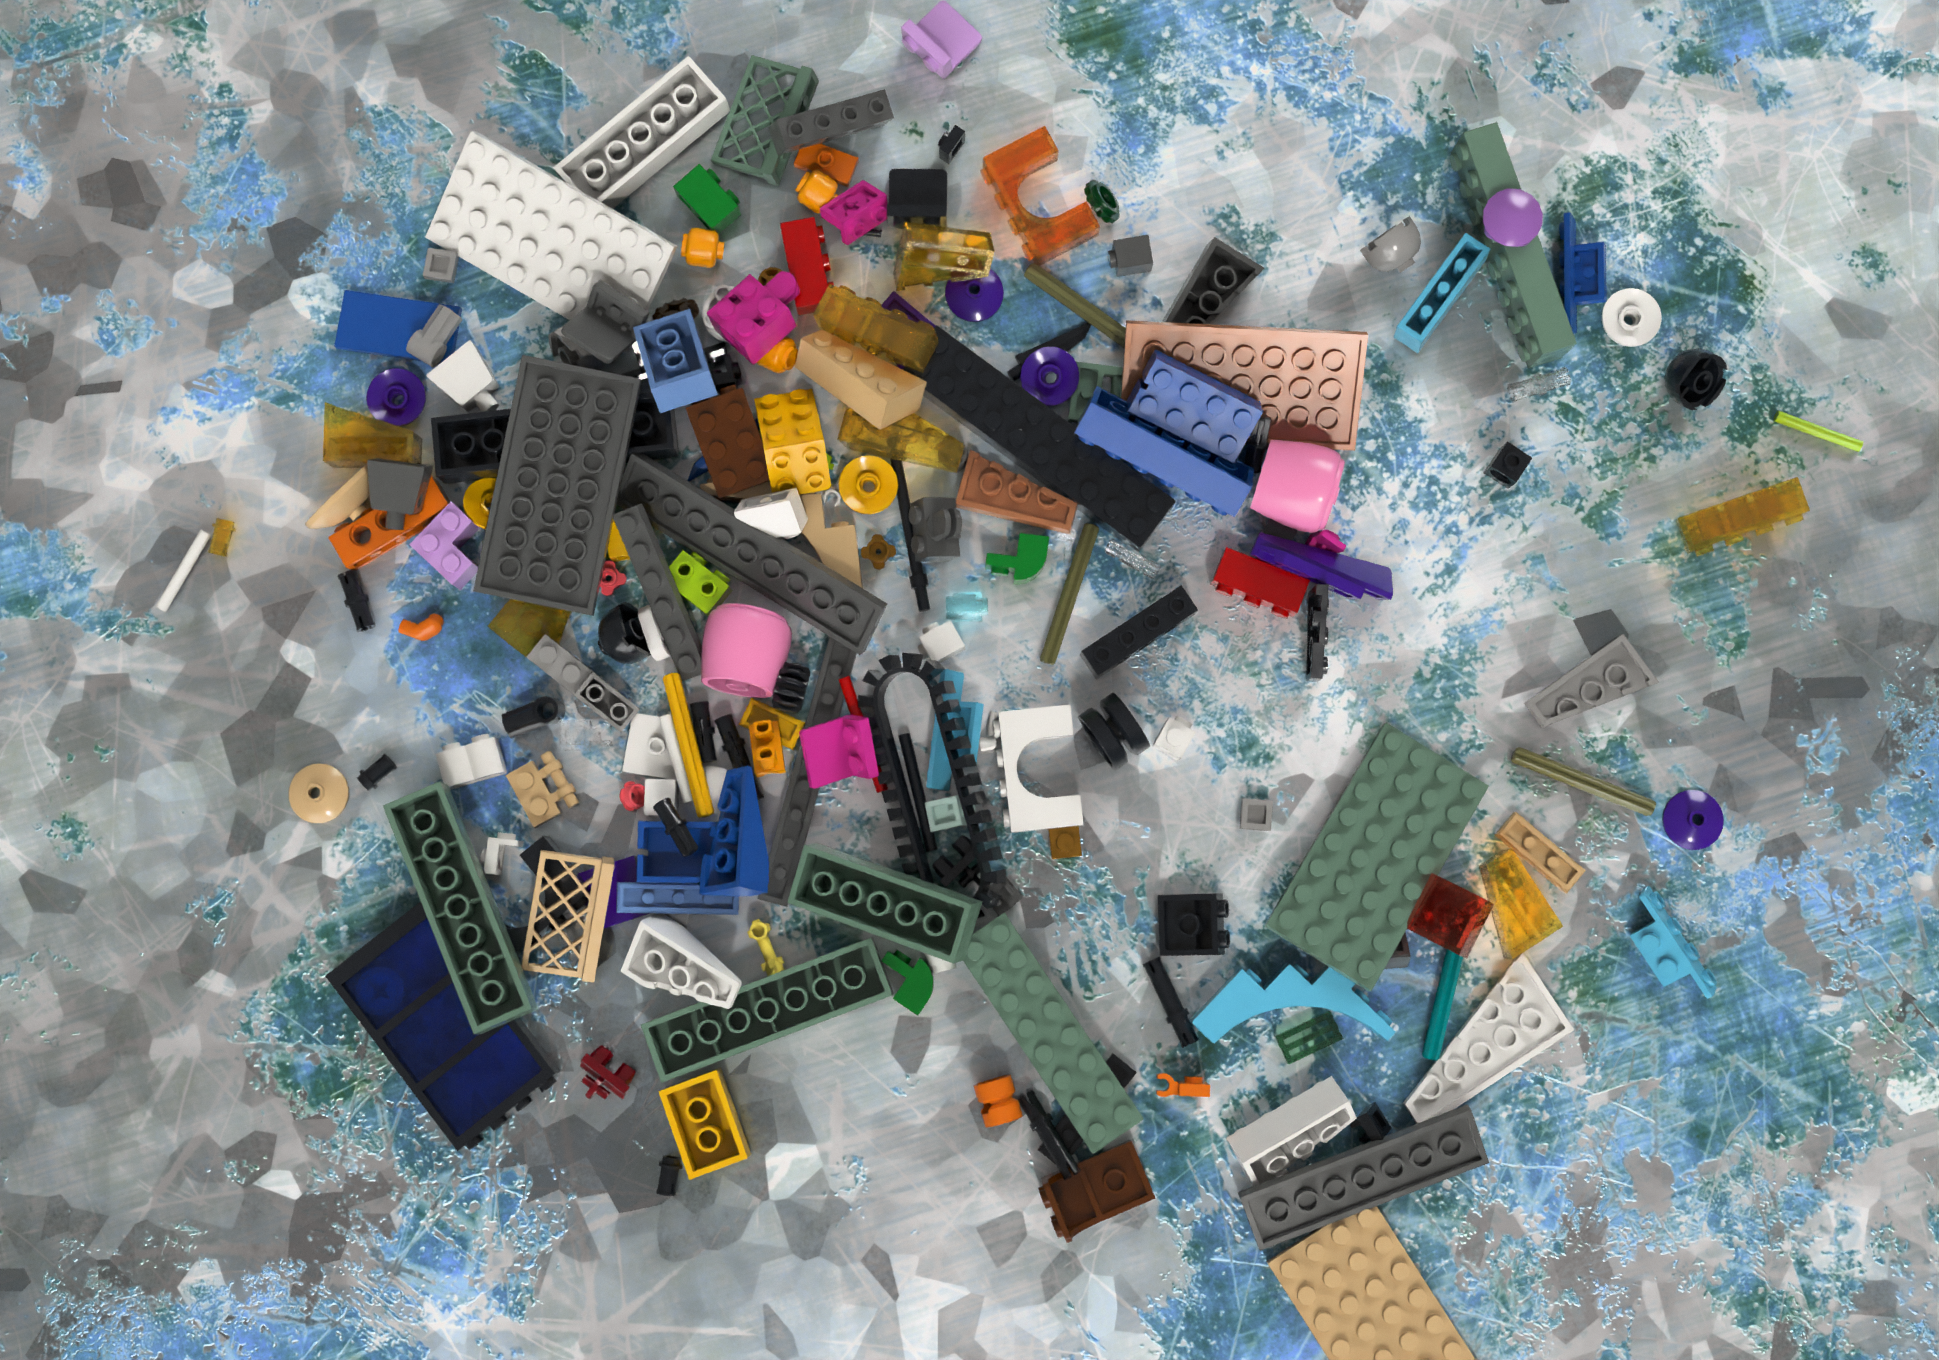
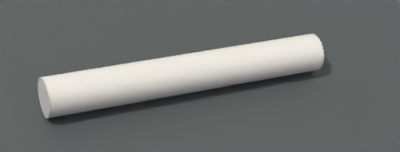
(183, 570)
(676, 757)

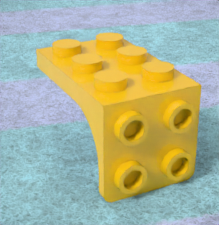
(793, 442)

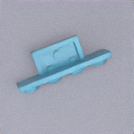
(939, 769)
(1667, 949)

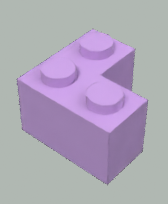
(442, 543)

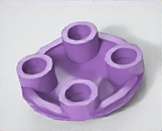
(1512, 218)

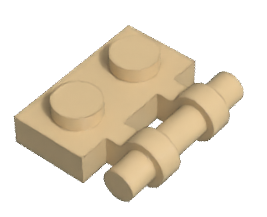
(534, 793)

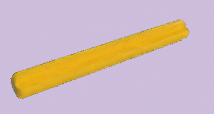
(688, 745)

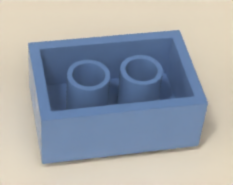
(674, 361)

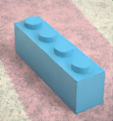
(1441, 293)

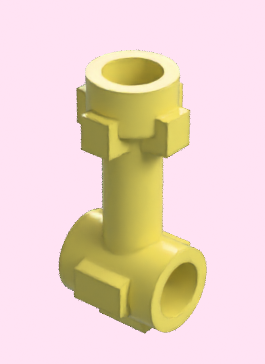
(759, 931)

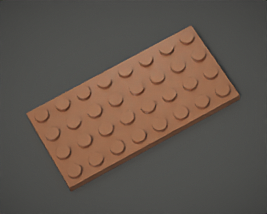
(1300, 376)

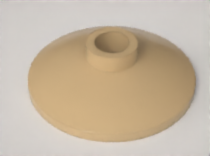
(332, 797)

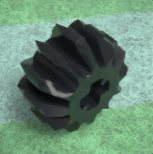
(791, 687)

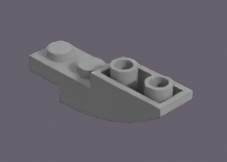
(583, 683)

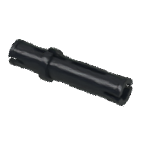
(726, 725)
(1171, 1003)
(1048, 1134)

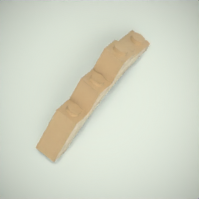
(834, 545)

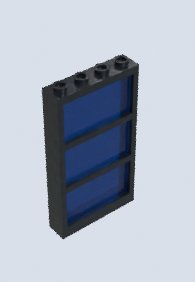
(416, 1018)

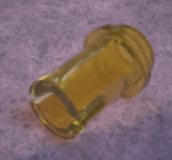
(221, 537)

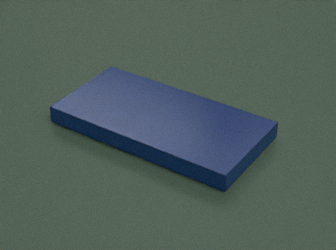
(385, 324)

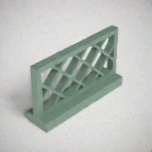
(798, 101)

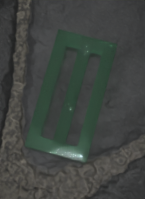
(1337, 1036)

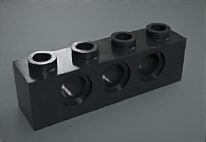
(1138, 632)

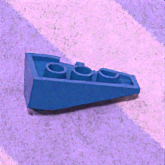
(738, 851)

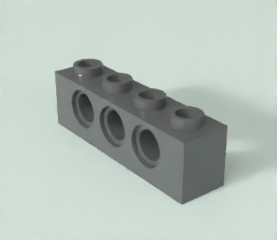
(830, 122)

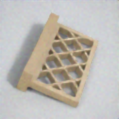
(594, 919)

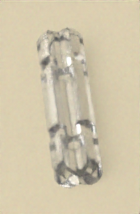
(1132, 558)

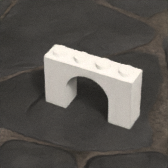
(1017, 731)

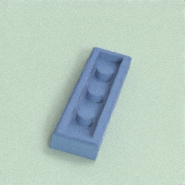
(671, 899)

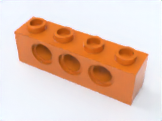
(347, 535)

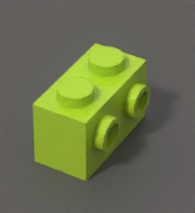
(698, 584)

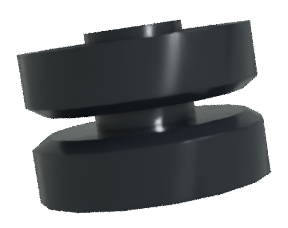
(1116, 729)

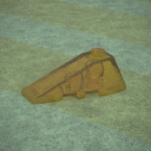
(906, 440)

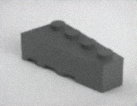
(1212, 284)

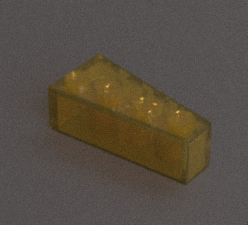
(876, 328)
(1743, 516)

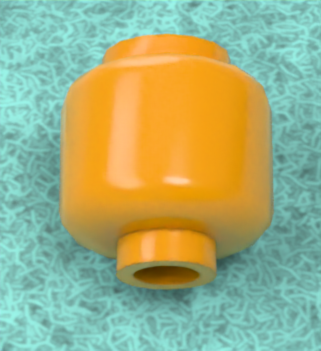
(816, 190)
(702, 247)
(780, 357)

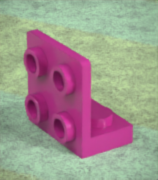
(838, 750)

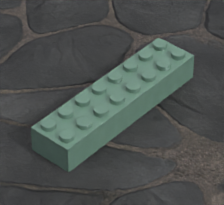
(1520, 272)
(460, 907)
(768, 1010)
(1050, 1034)

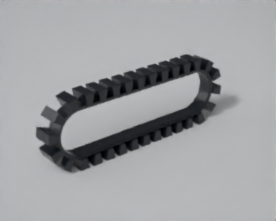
(930, 670)

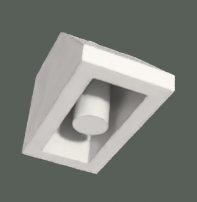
(774, 513)

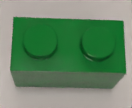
(707, 199)

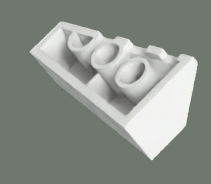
(1291, 1131)

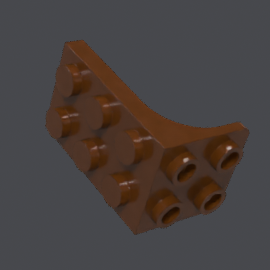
(729, 441)
(1103, 1188)

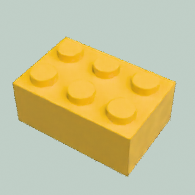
(705, 1123)

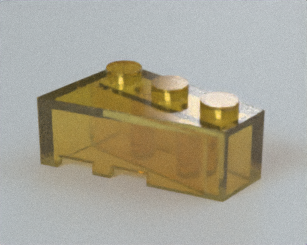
(354, 439)
(1519, 908)

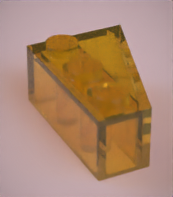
(941, 254)

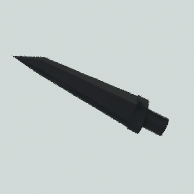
(1065, 341)

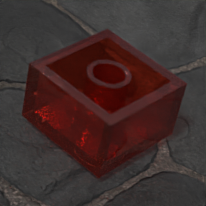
(1449, 915)

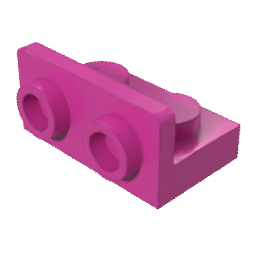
(856, 211)

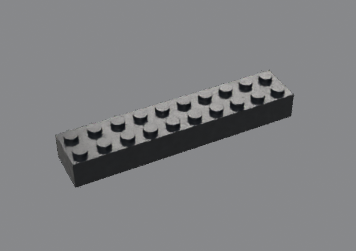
(1042, 442)

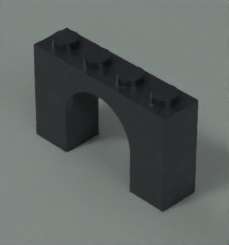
(565, 885)

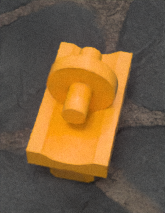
(766, 748)

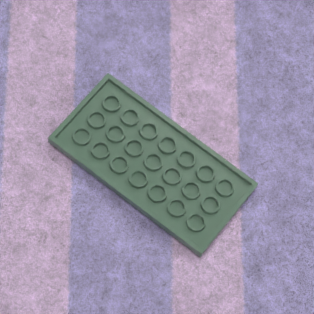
(1376, 856)

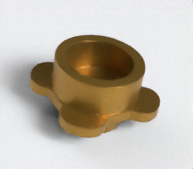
(870, 551)

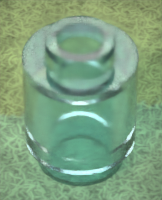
(966, 607)

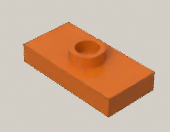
(830, 161)

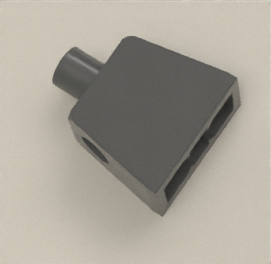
(397, 488)

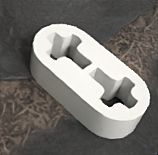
(652, 634)

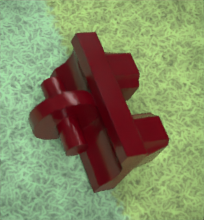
(596, 1066)

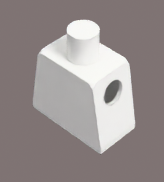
(466, 379)

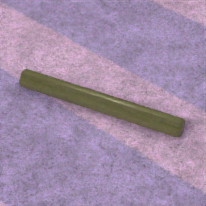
(1076, 303)
(1069, 594)
(1583, 781)

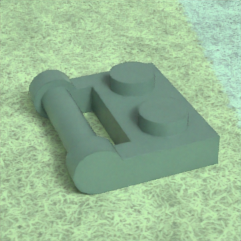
(1090, 377)

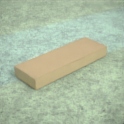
(1540, 852)

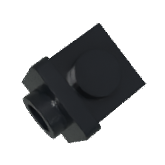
(727, 378)

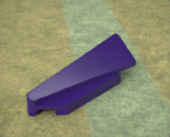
(1342, 573)

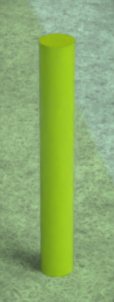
(1818, 431)

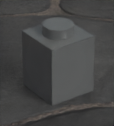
(1131, 256)

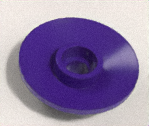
(975, 306)
(1047, 361)
(387, 387)
(1679, 823)

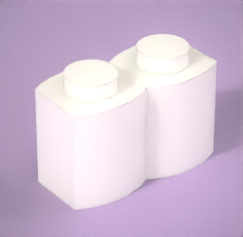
(471, 762)

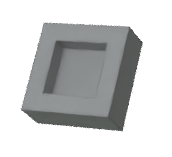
(441, 265)
(1256, 814)

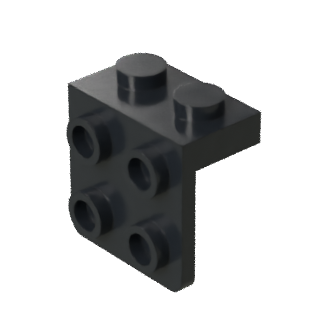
(917, 197)

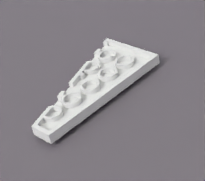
(1500, 1035)

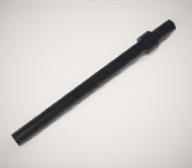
(918, 579)

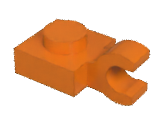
(1189, 1087)

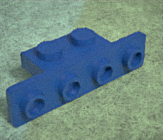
(1583, 271)

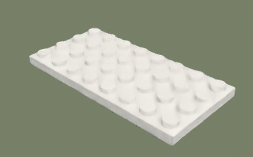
(543, 232)

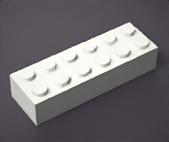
(645, 135)

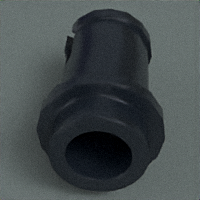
(376, 772)
(669, 1175)

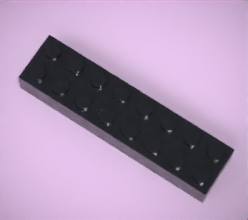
(472, 443)

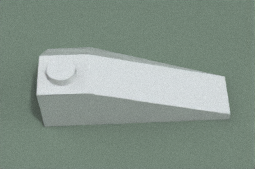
(674, 960)

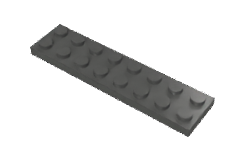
(1363, 1177)

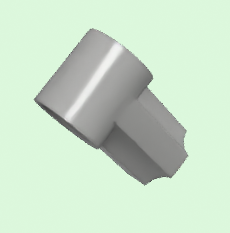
(431, 341)

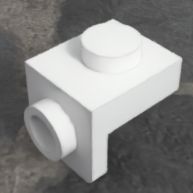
(493, 856)

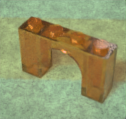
(1041, 237)

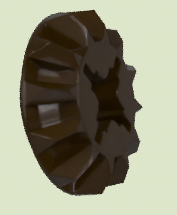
(675, 307)

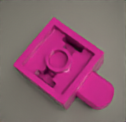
(756, 315)

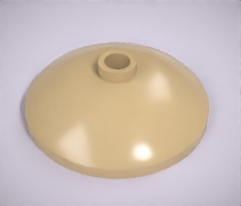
(343, 503)

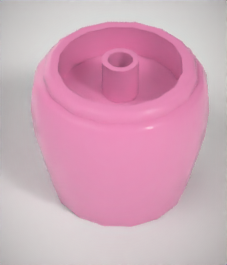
(1298, 484)
(744, 650)

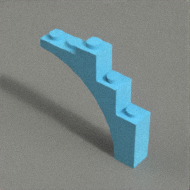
(1243, 998)

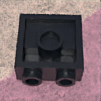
(1192, 924)

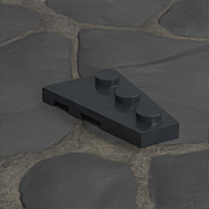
(1317, 632)

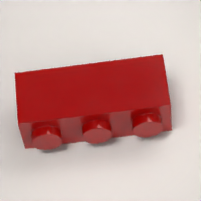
(806, 261)
(1259, 583)

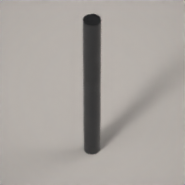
(917, 791)

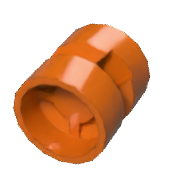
(998, 1101)

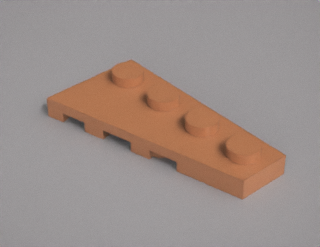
(1002, 494)

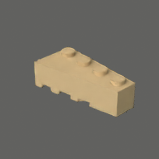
(860, 379)

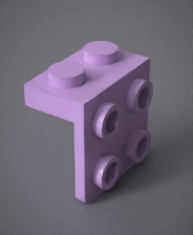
(941, 39)

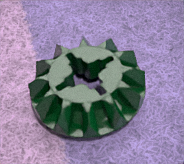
(1102, 201)

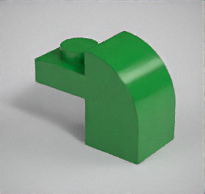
(1028, 562)
(918, 983)

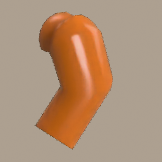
(424, 630)

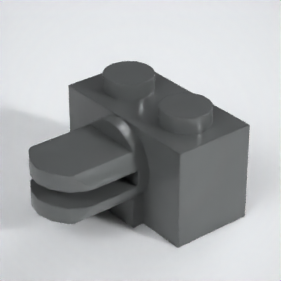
(935, 529)

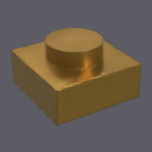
(1065, 842)

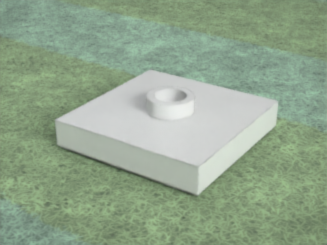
(647, 749)

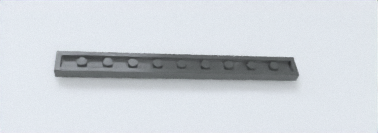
(800, 798)

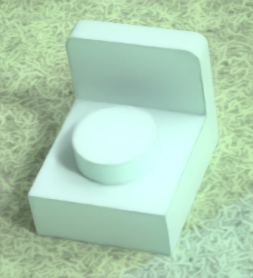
(945, 813)

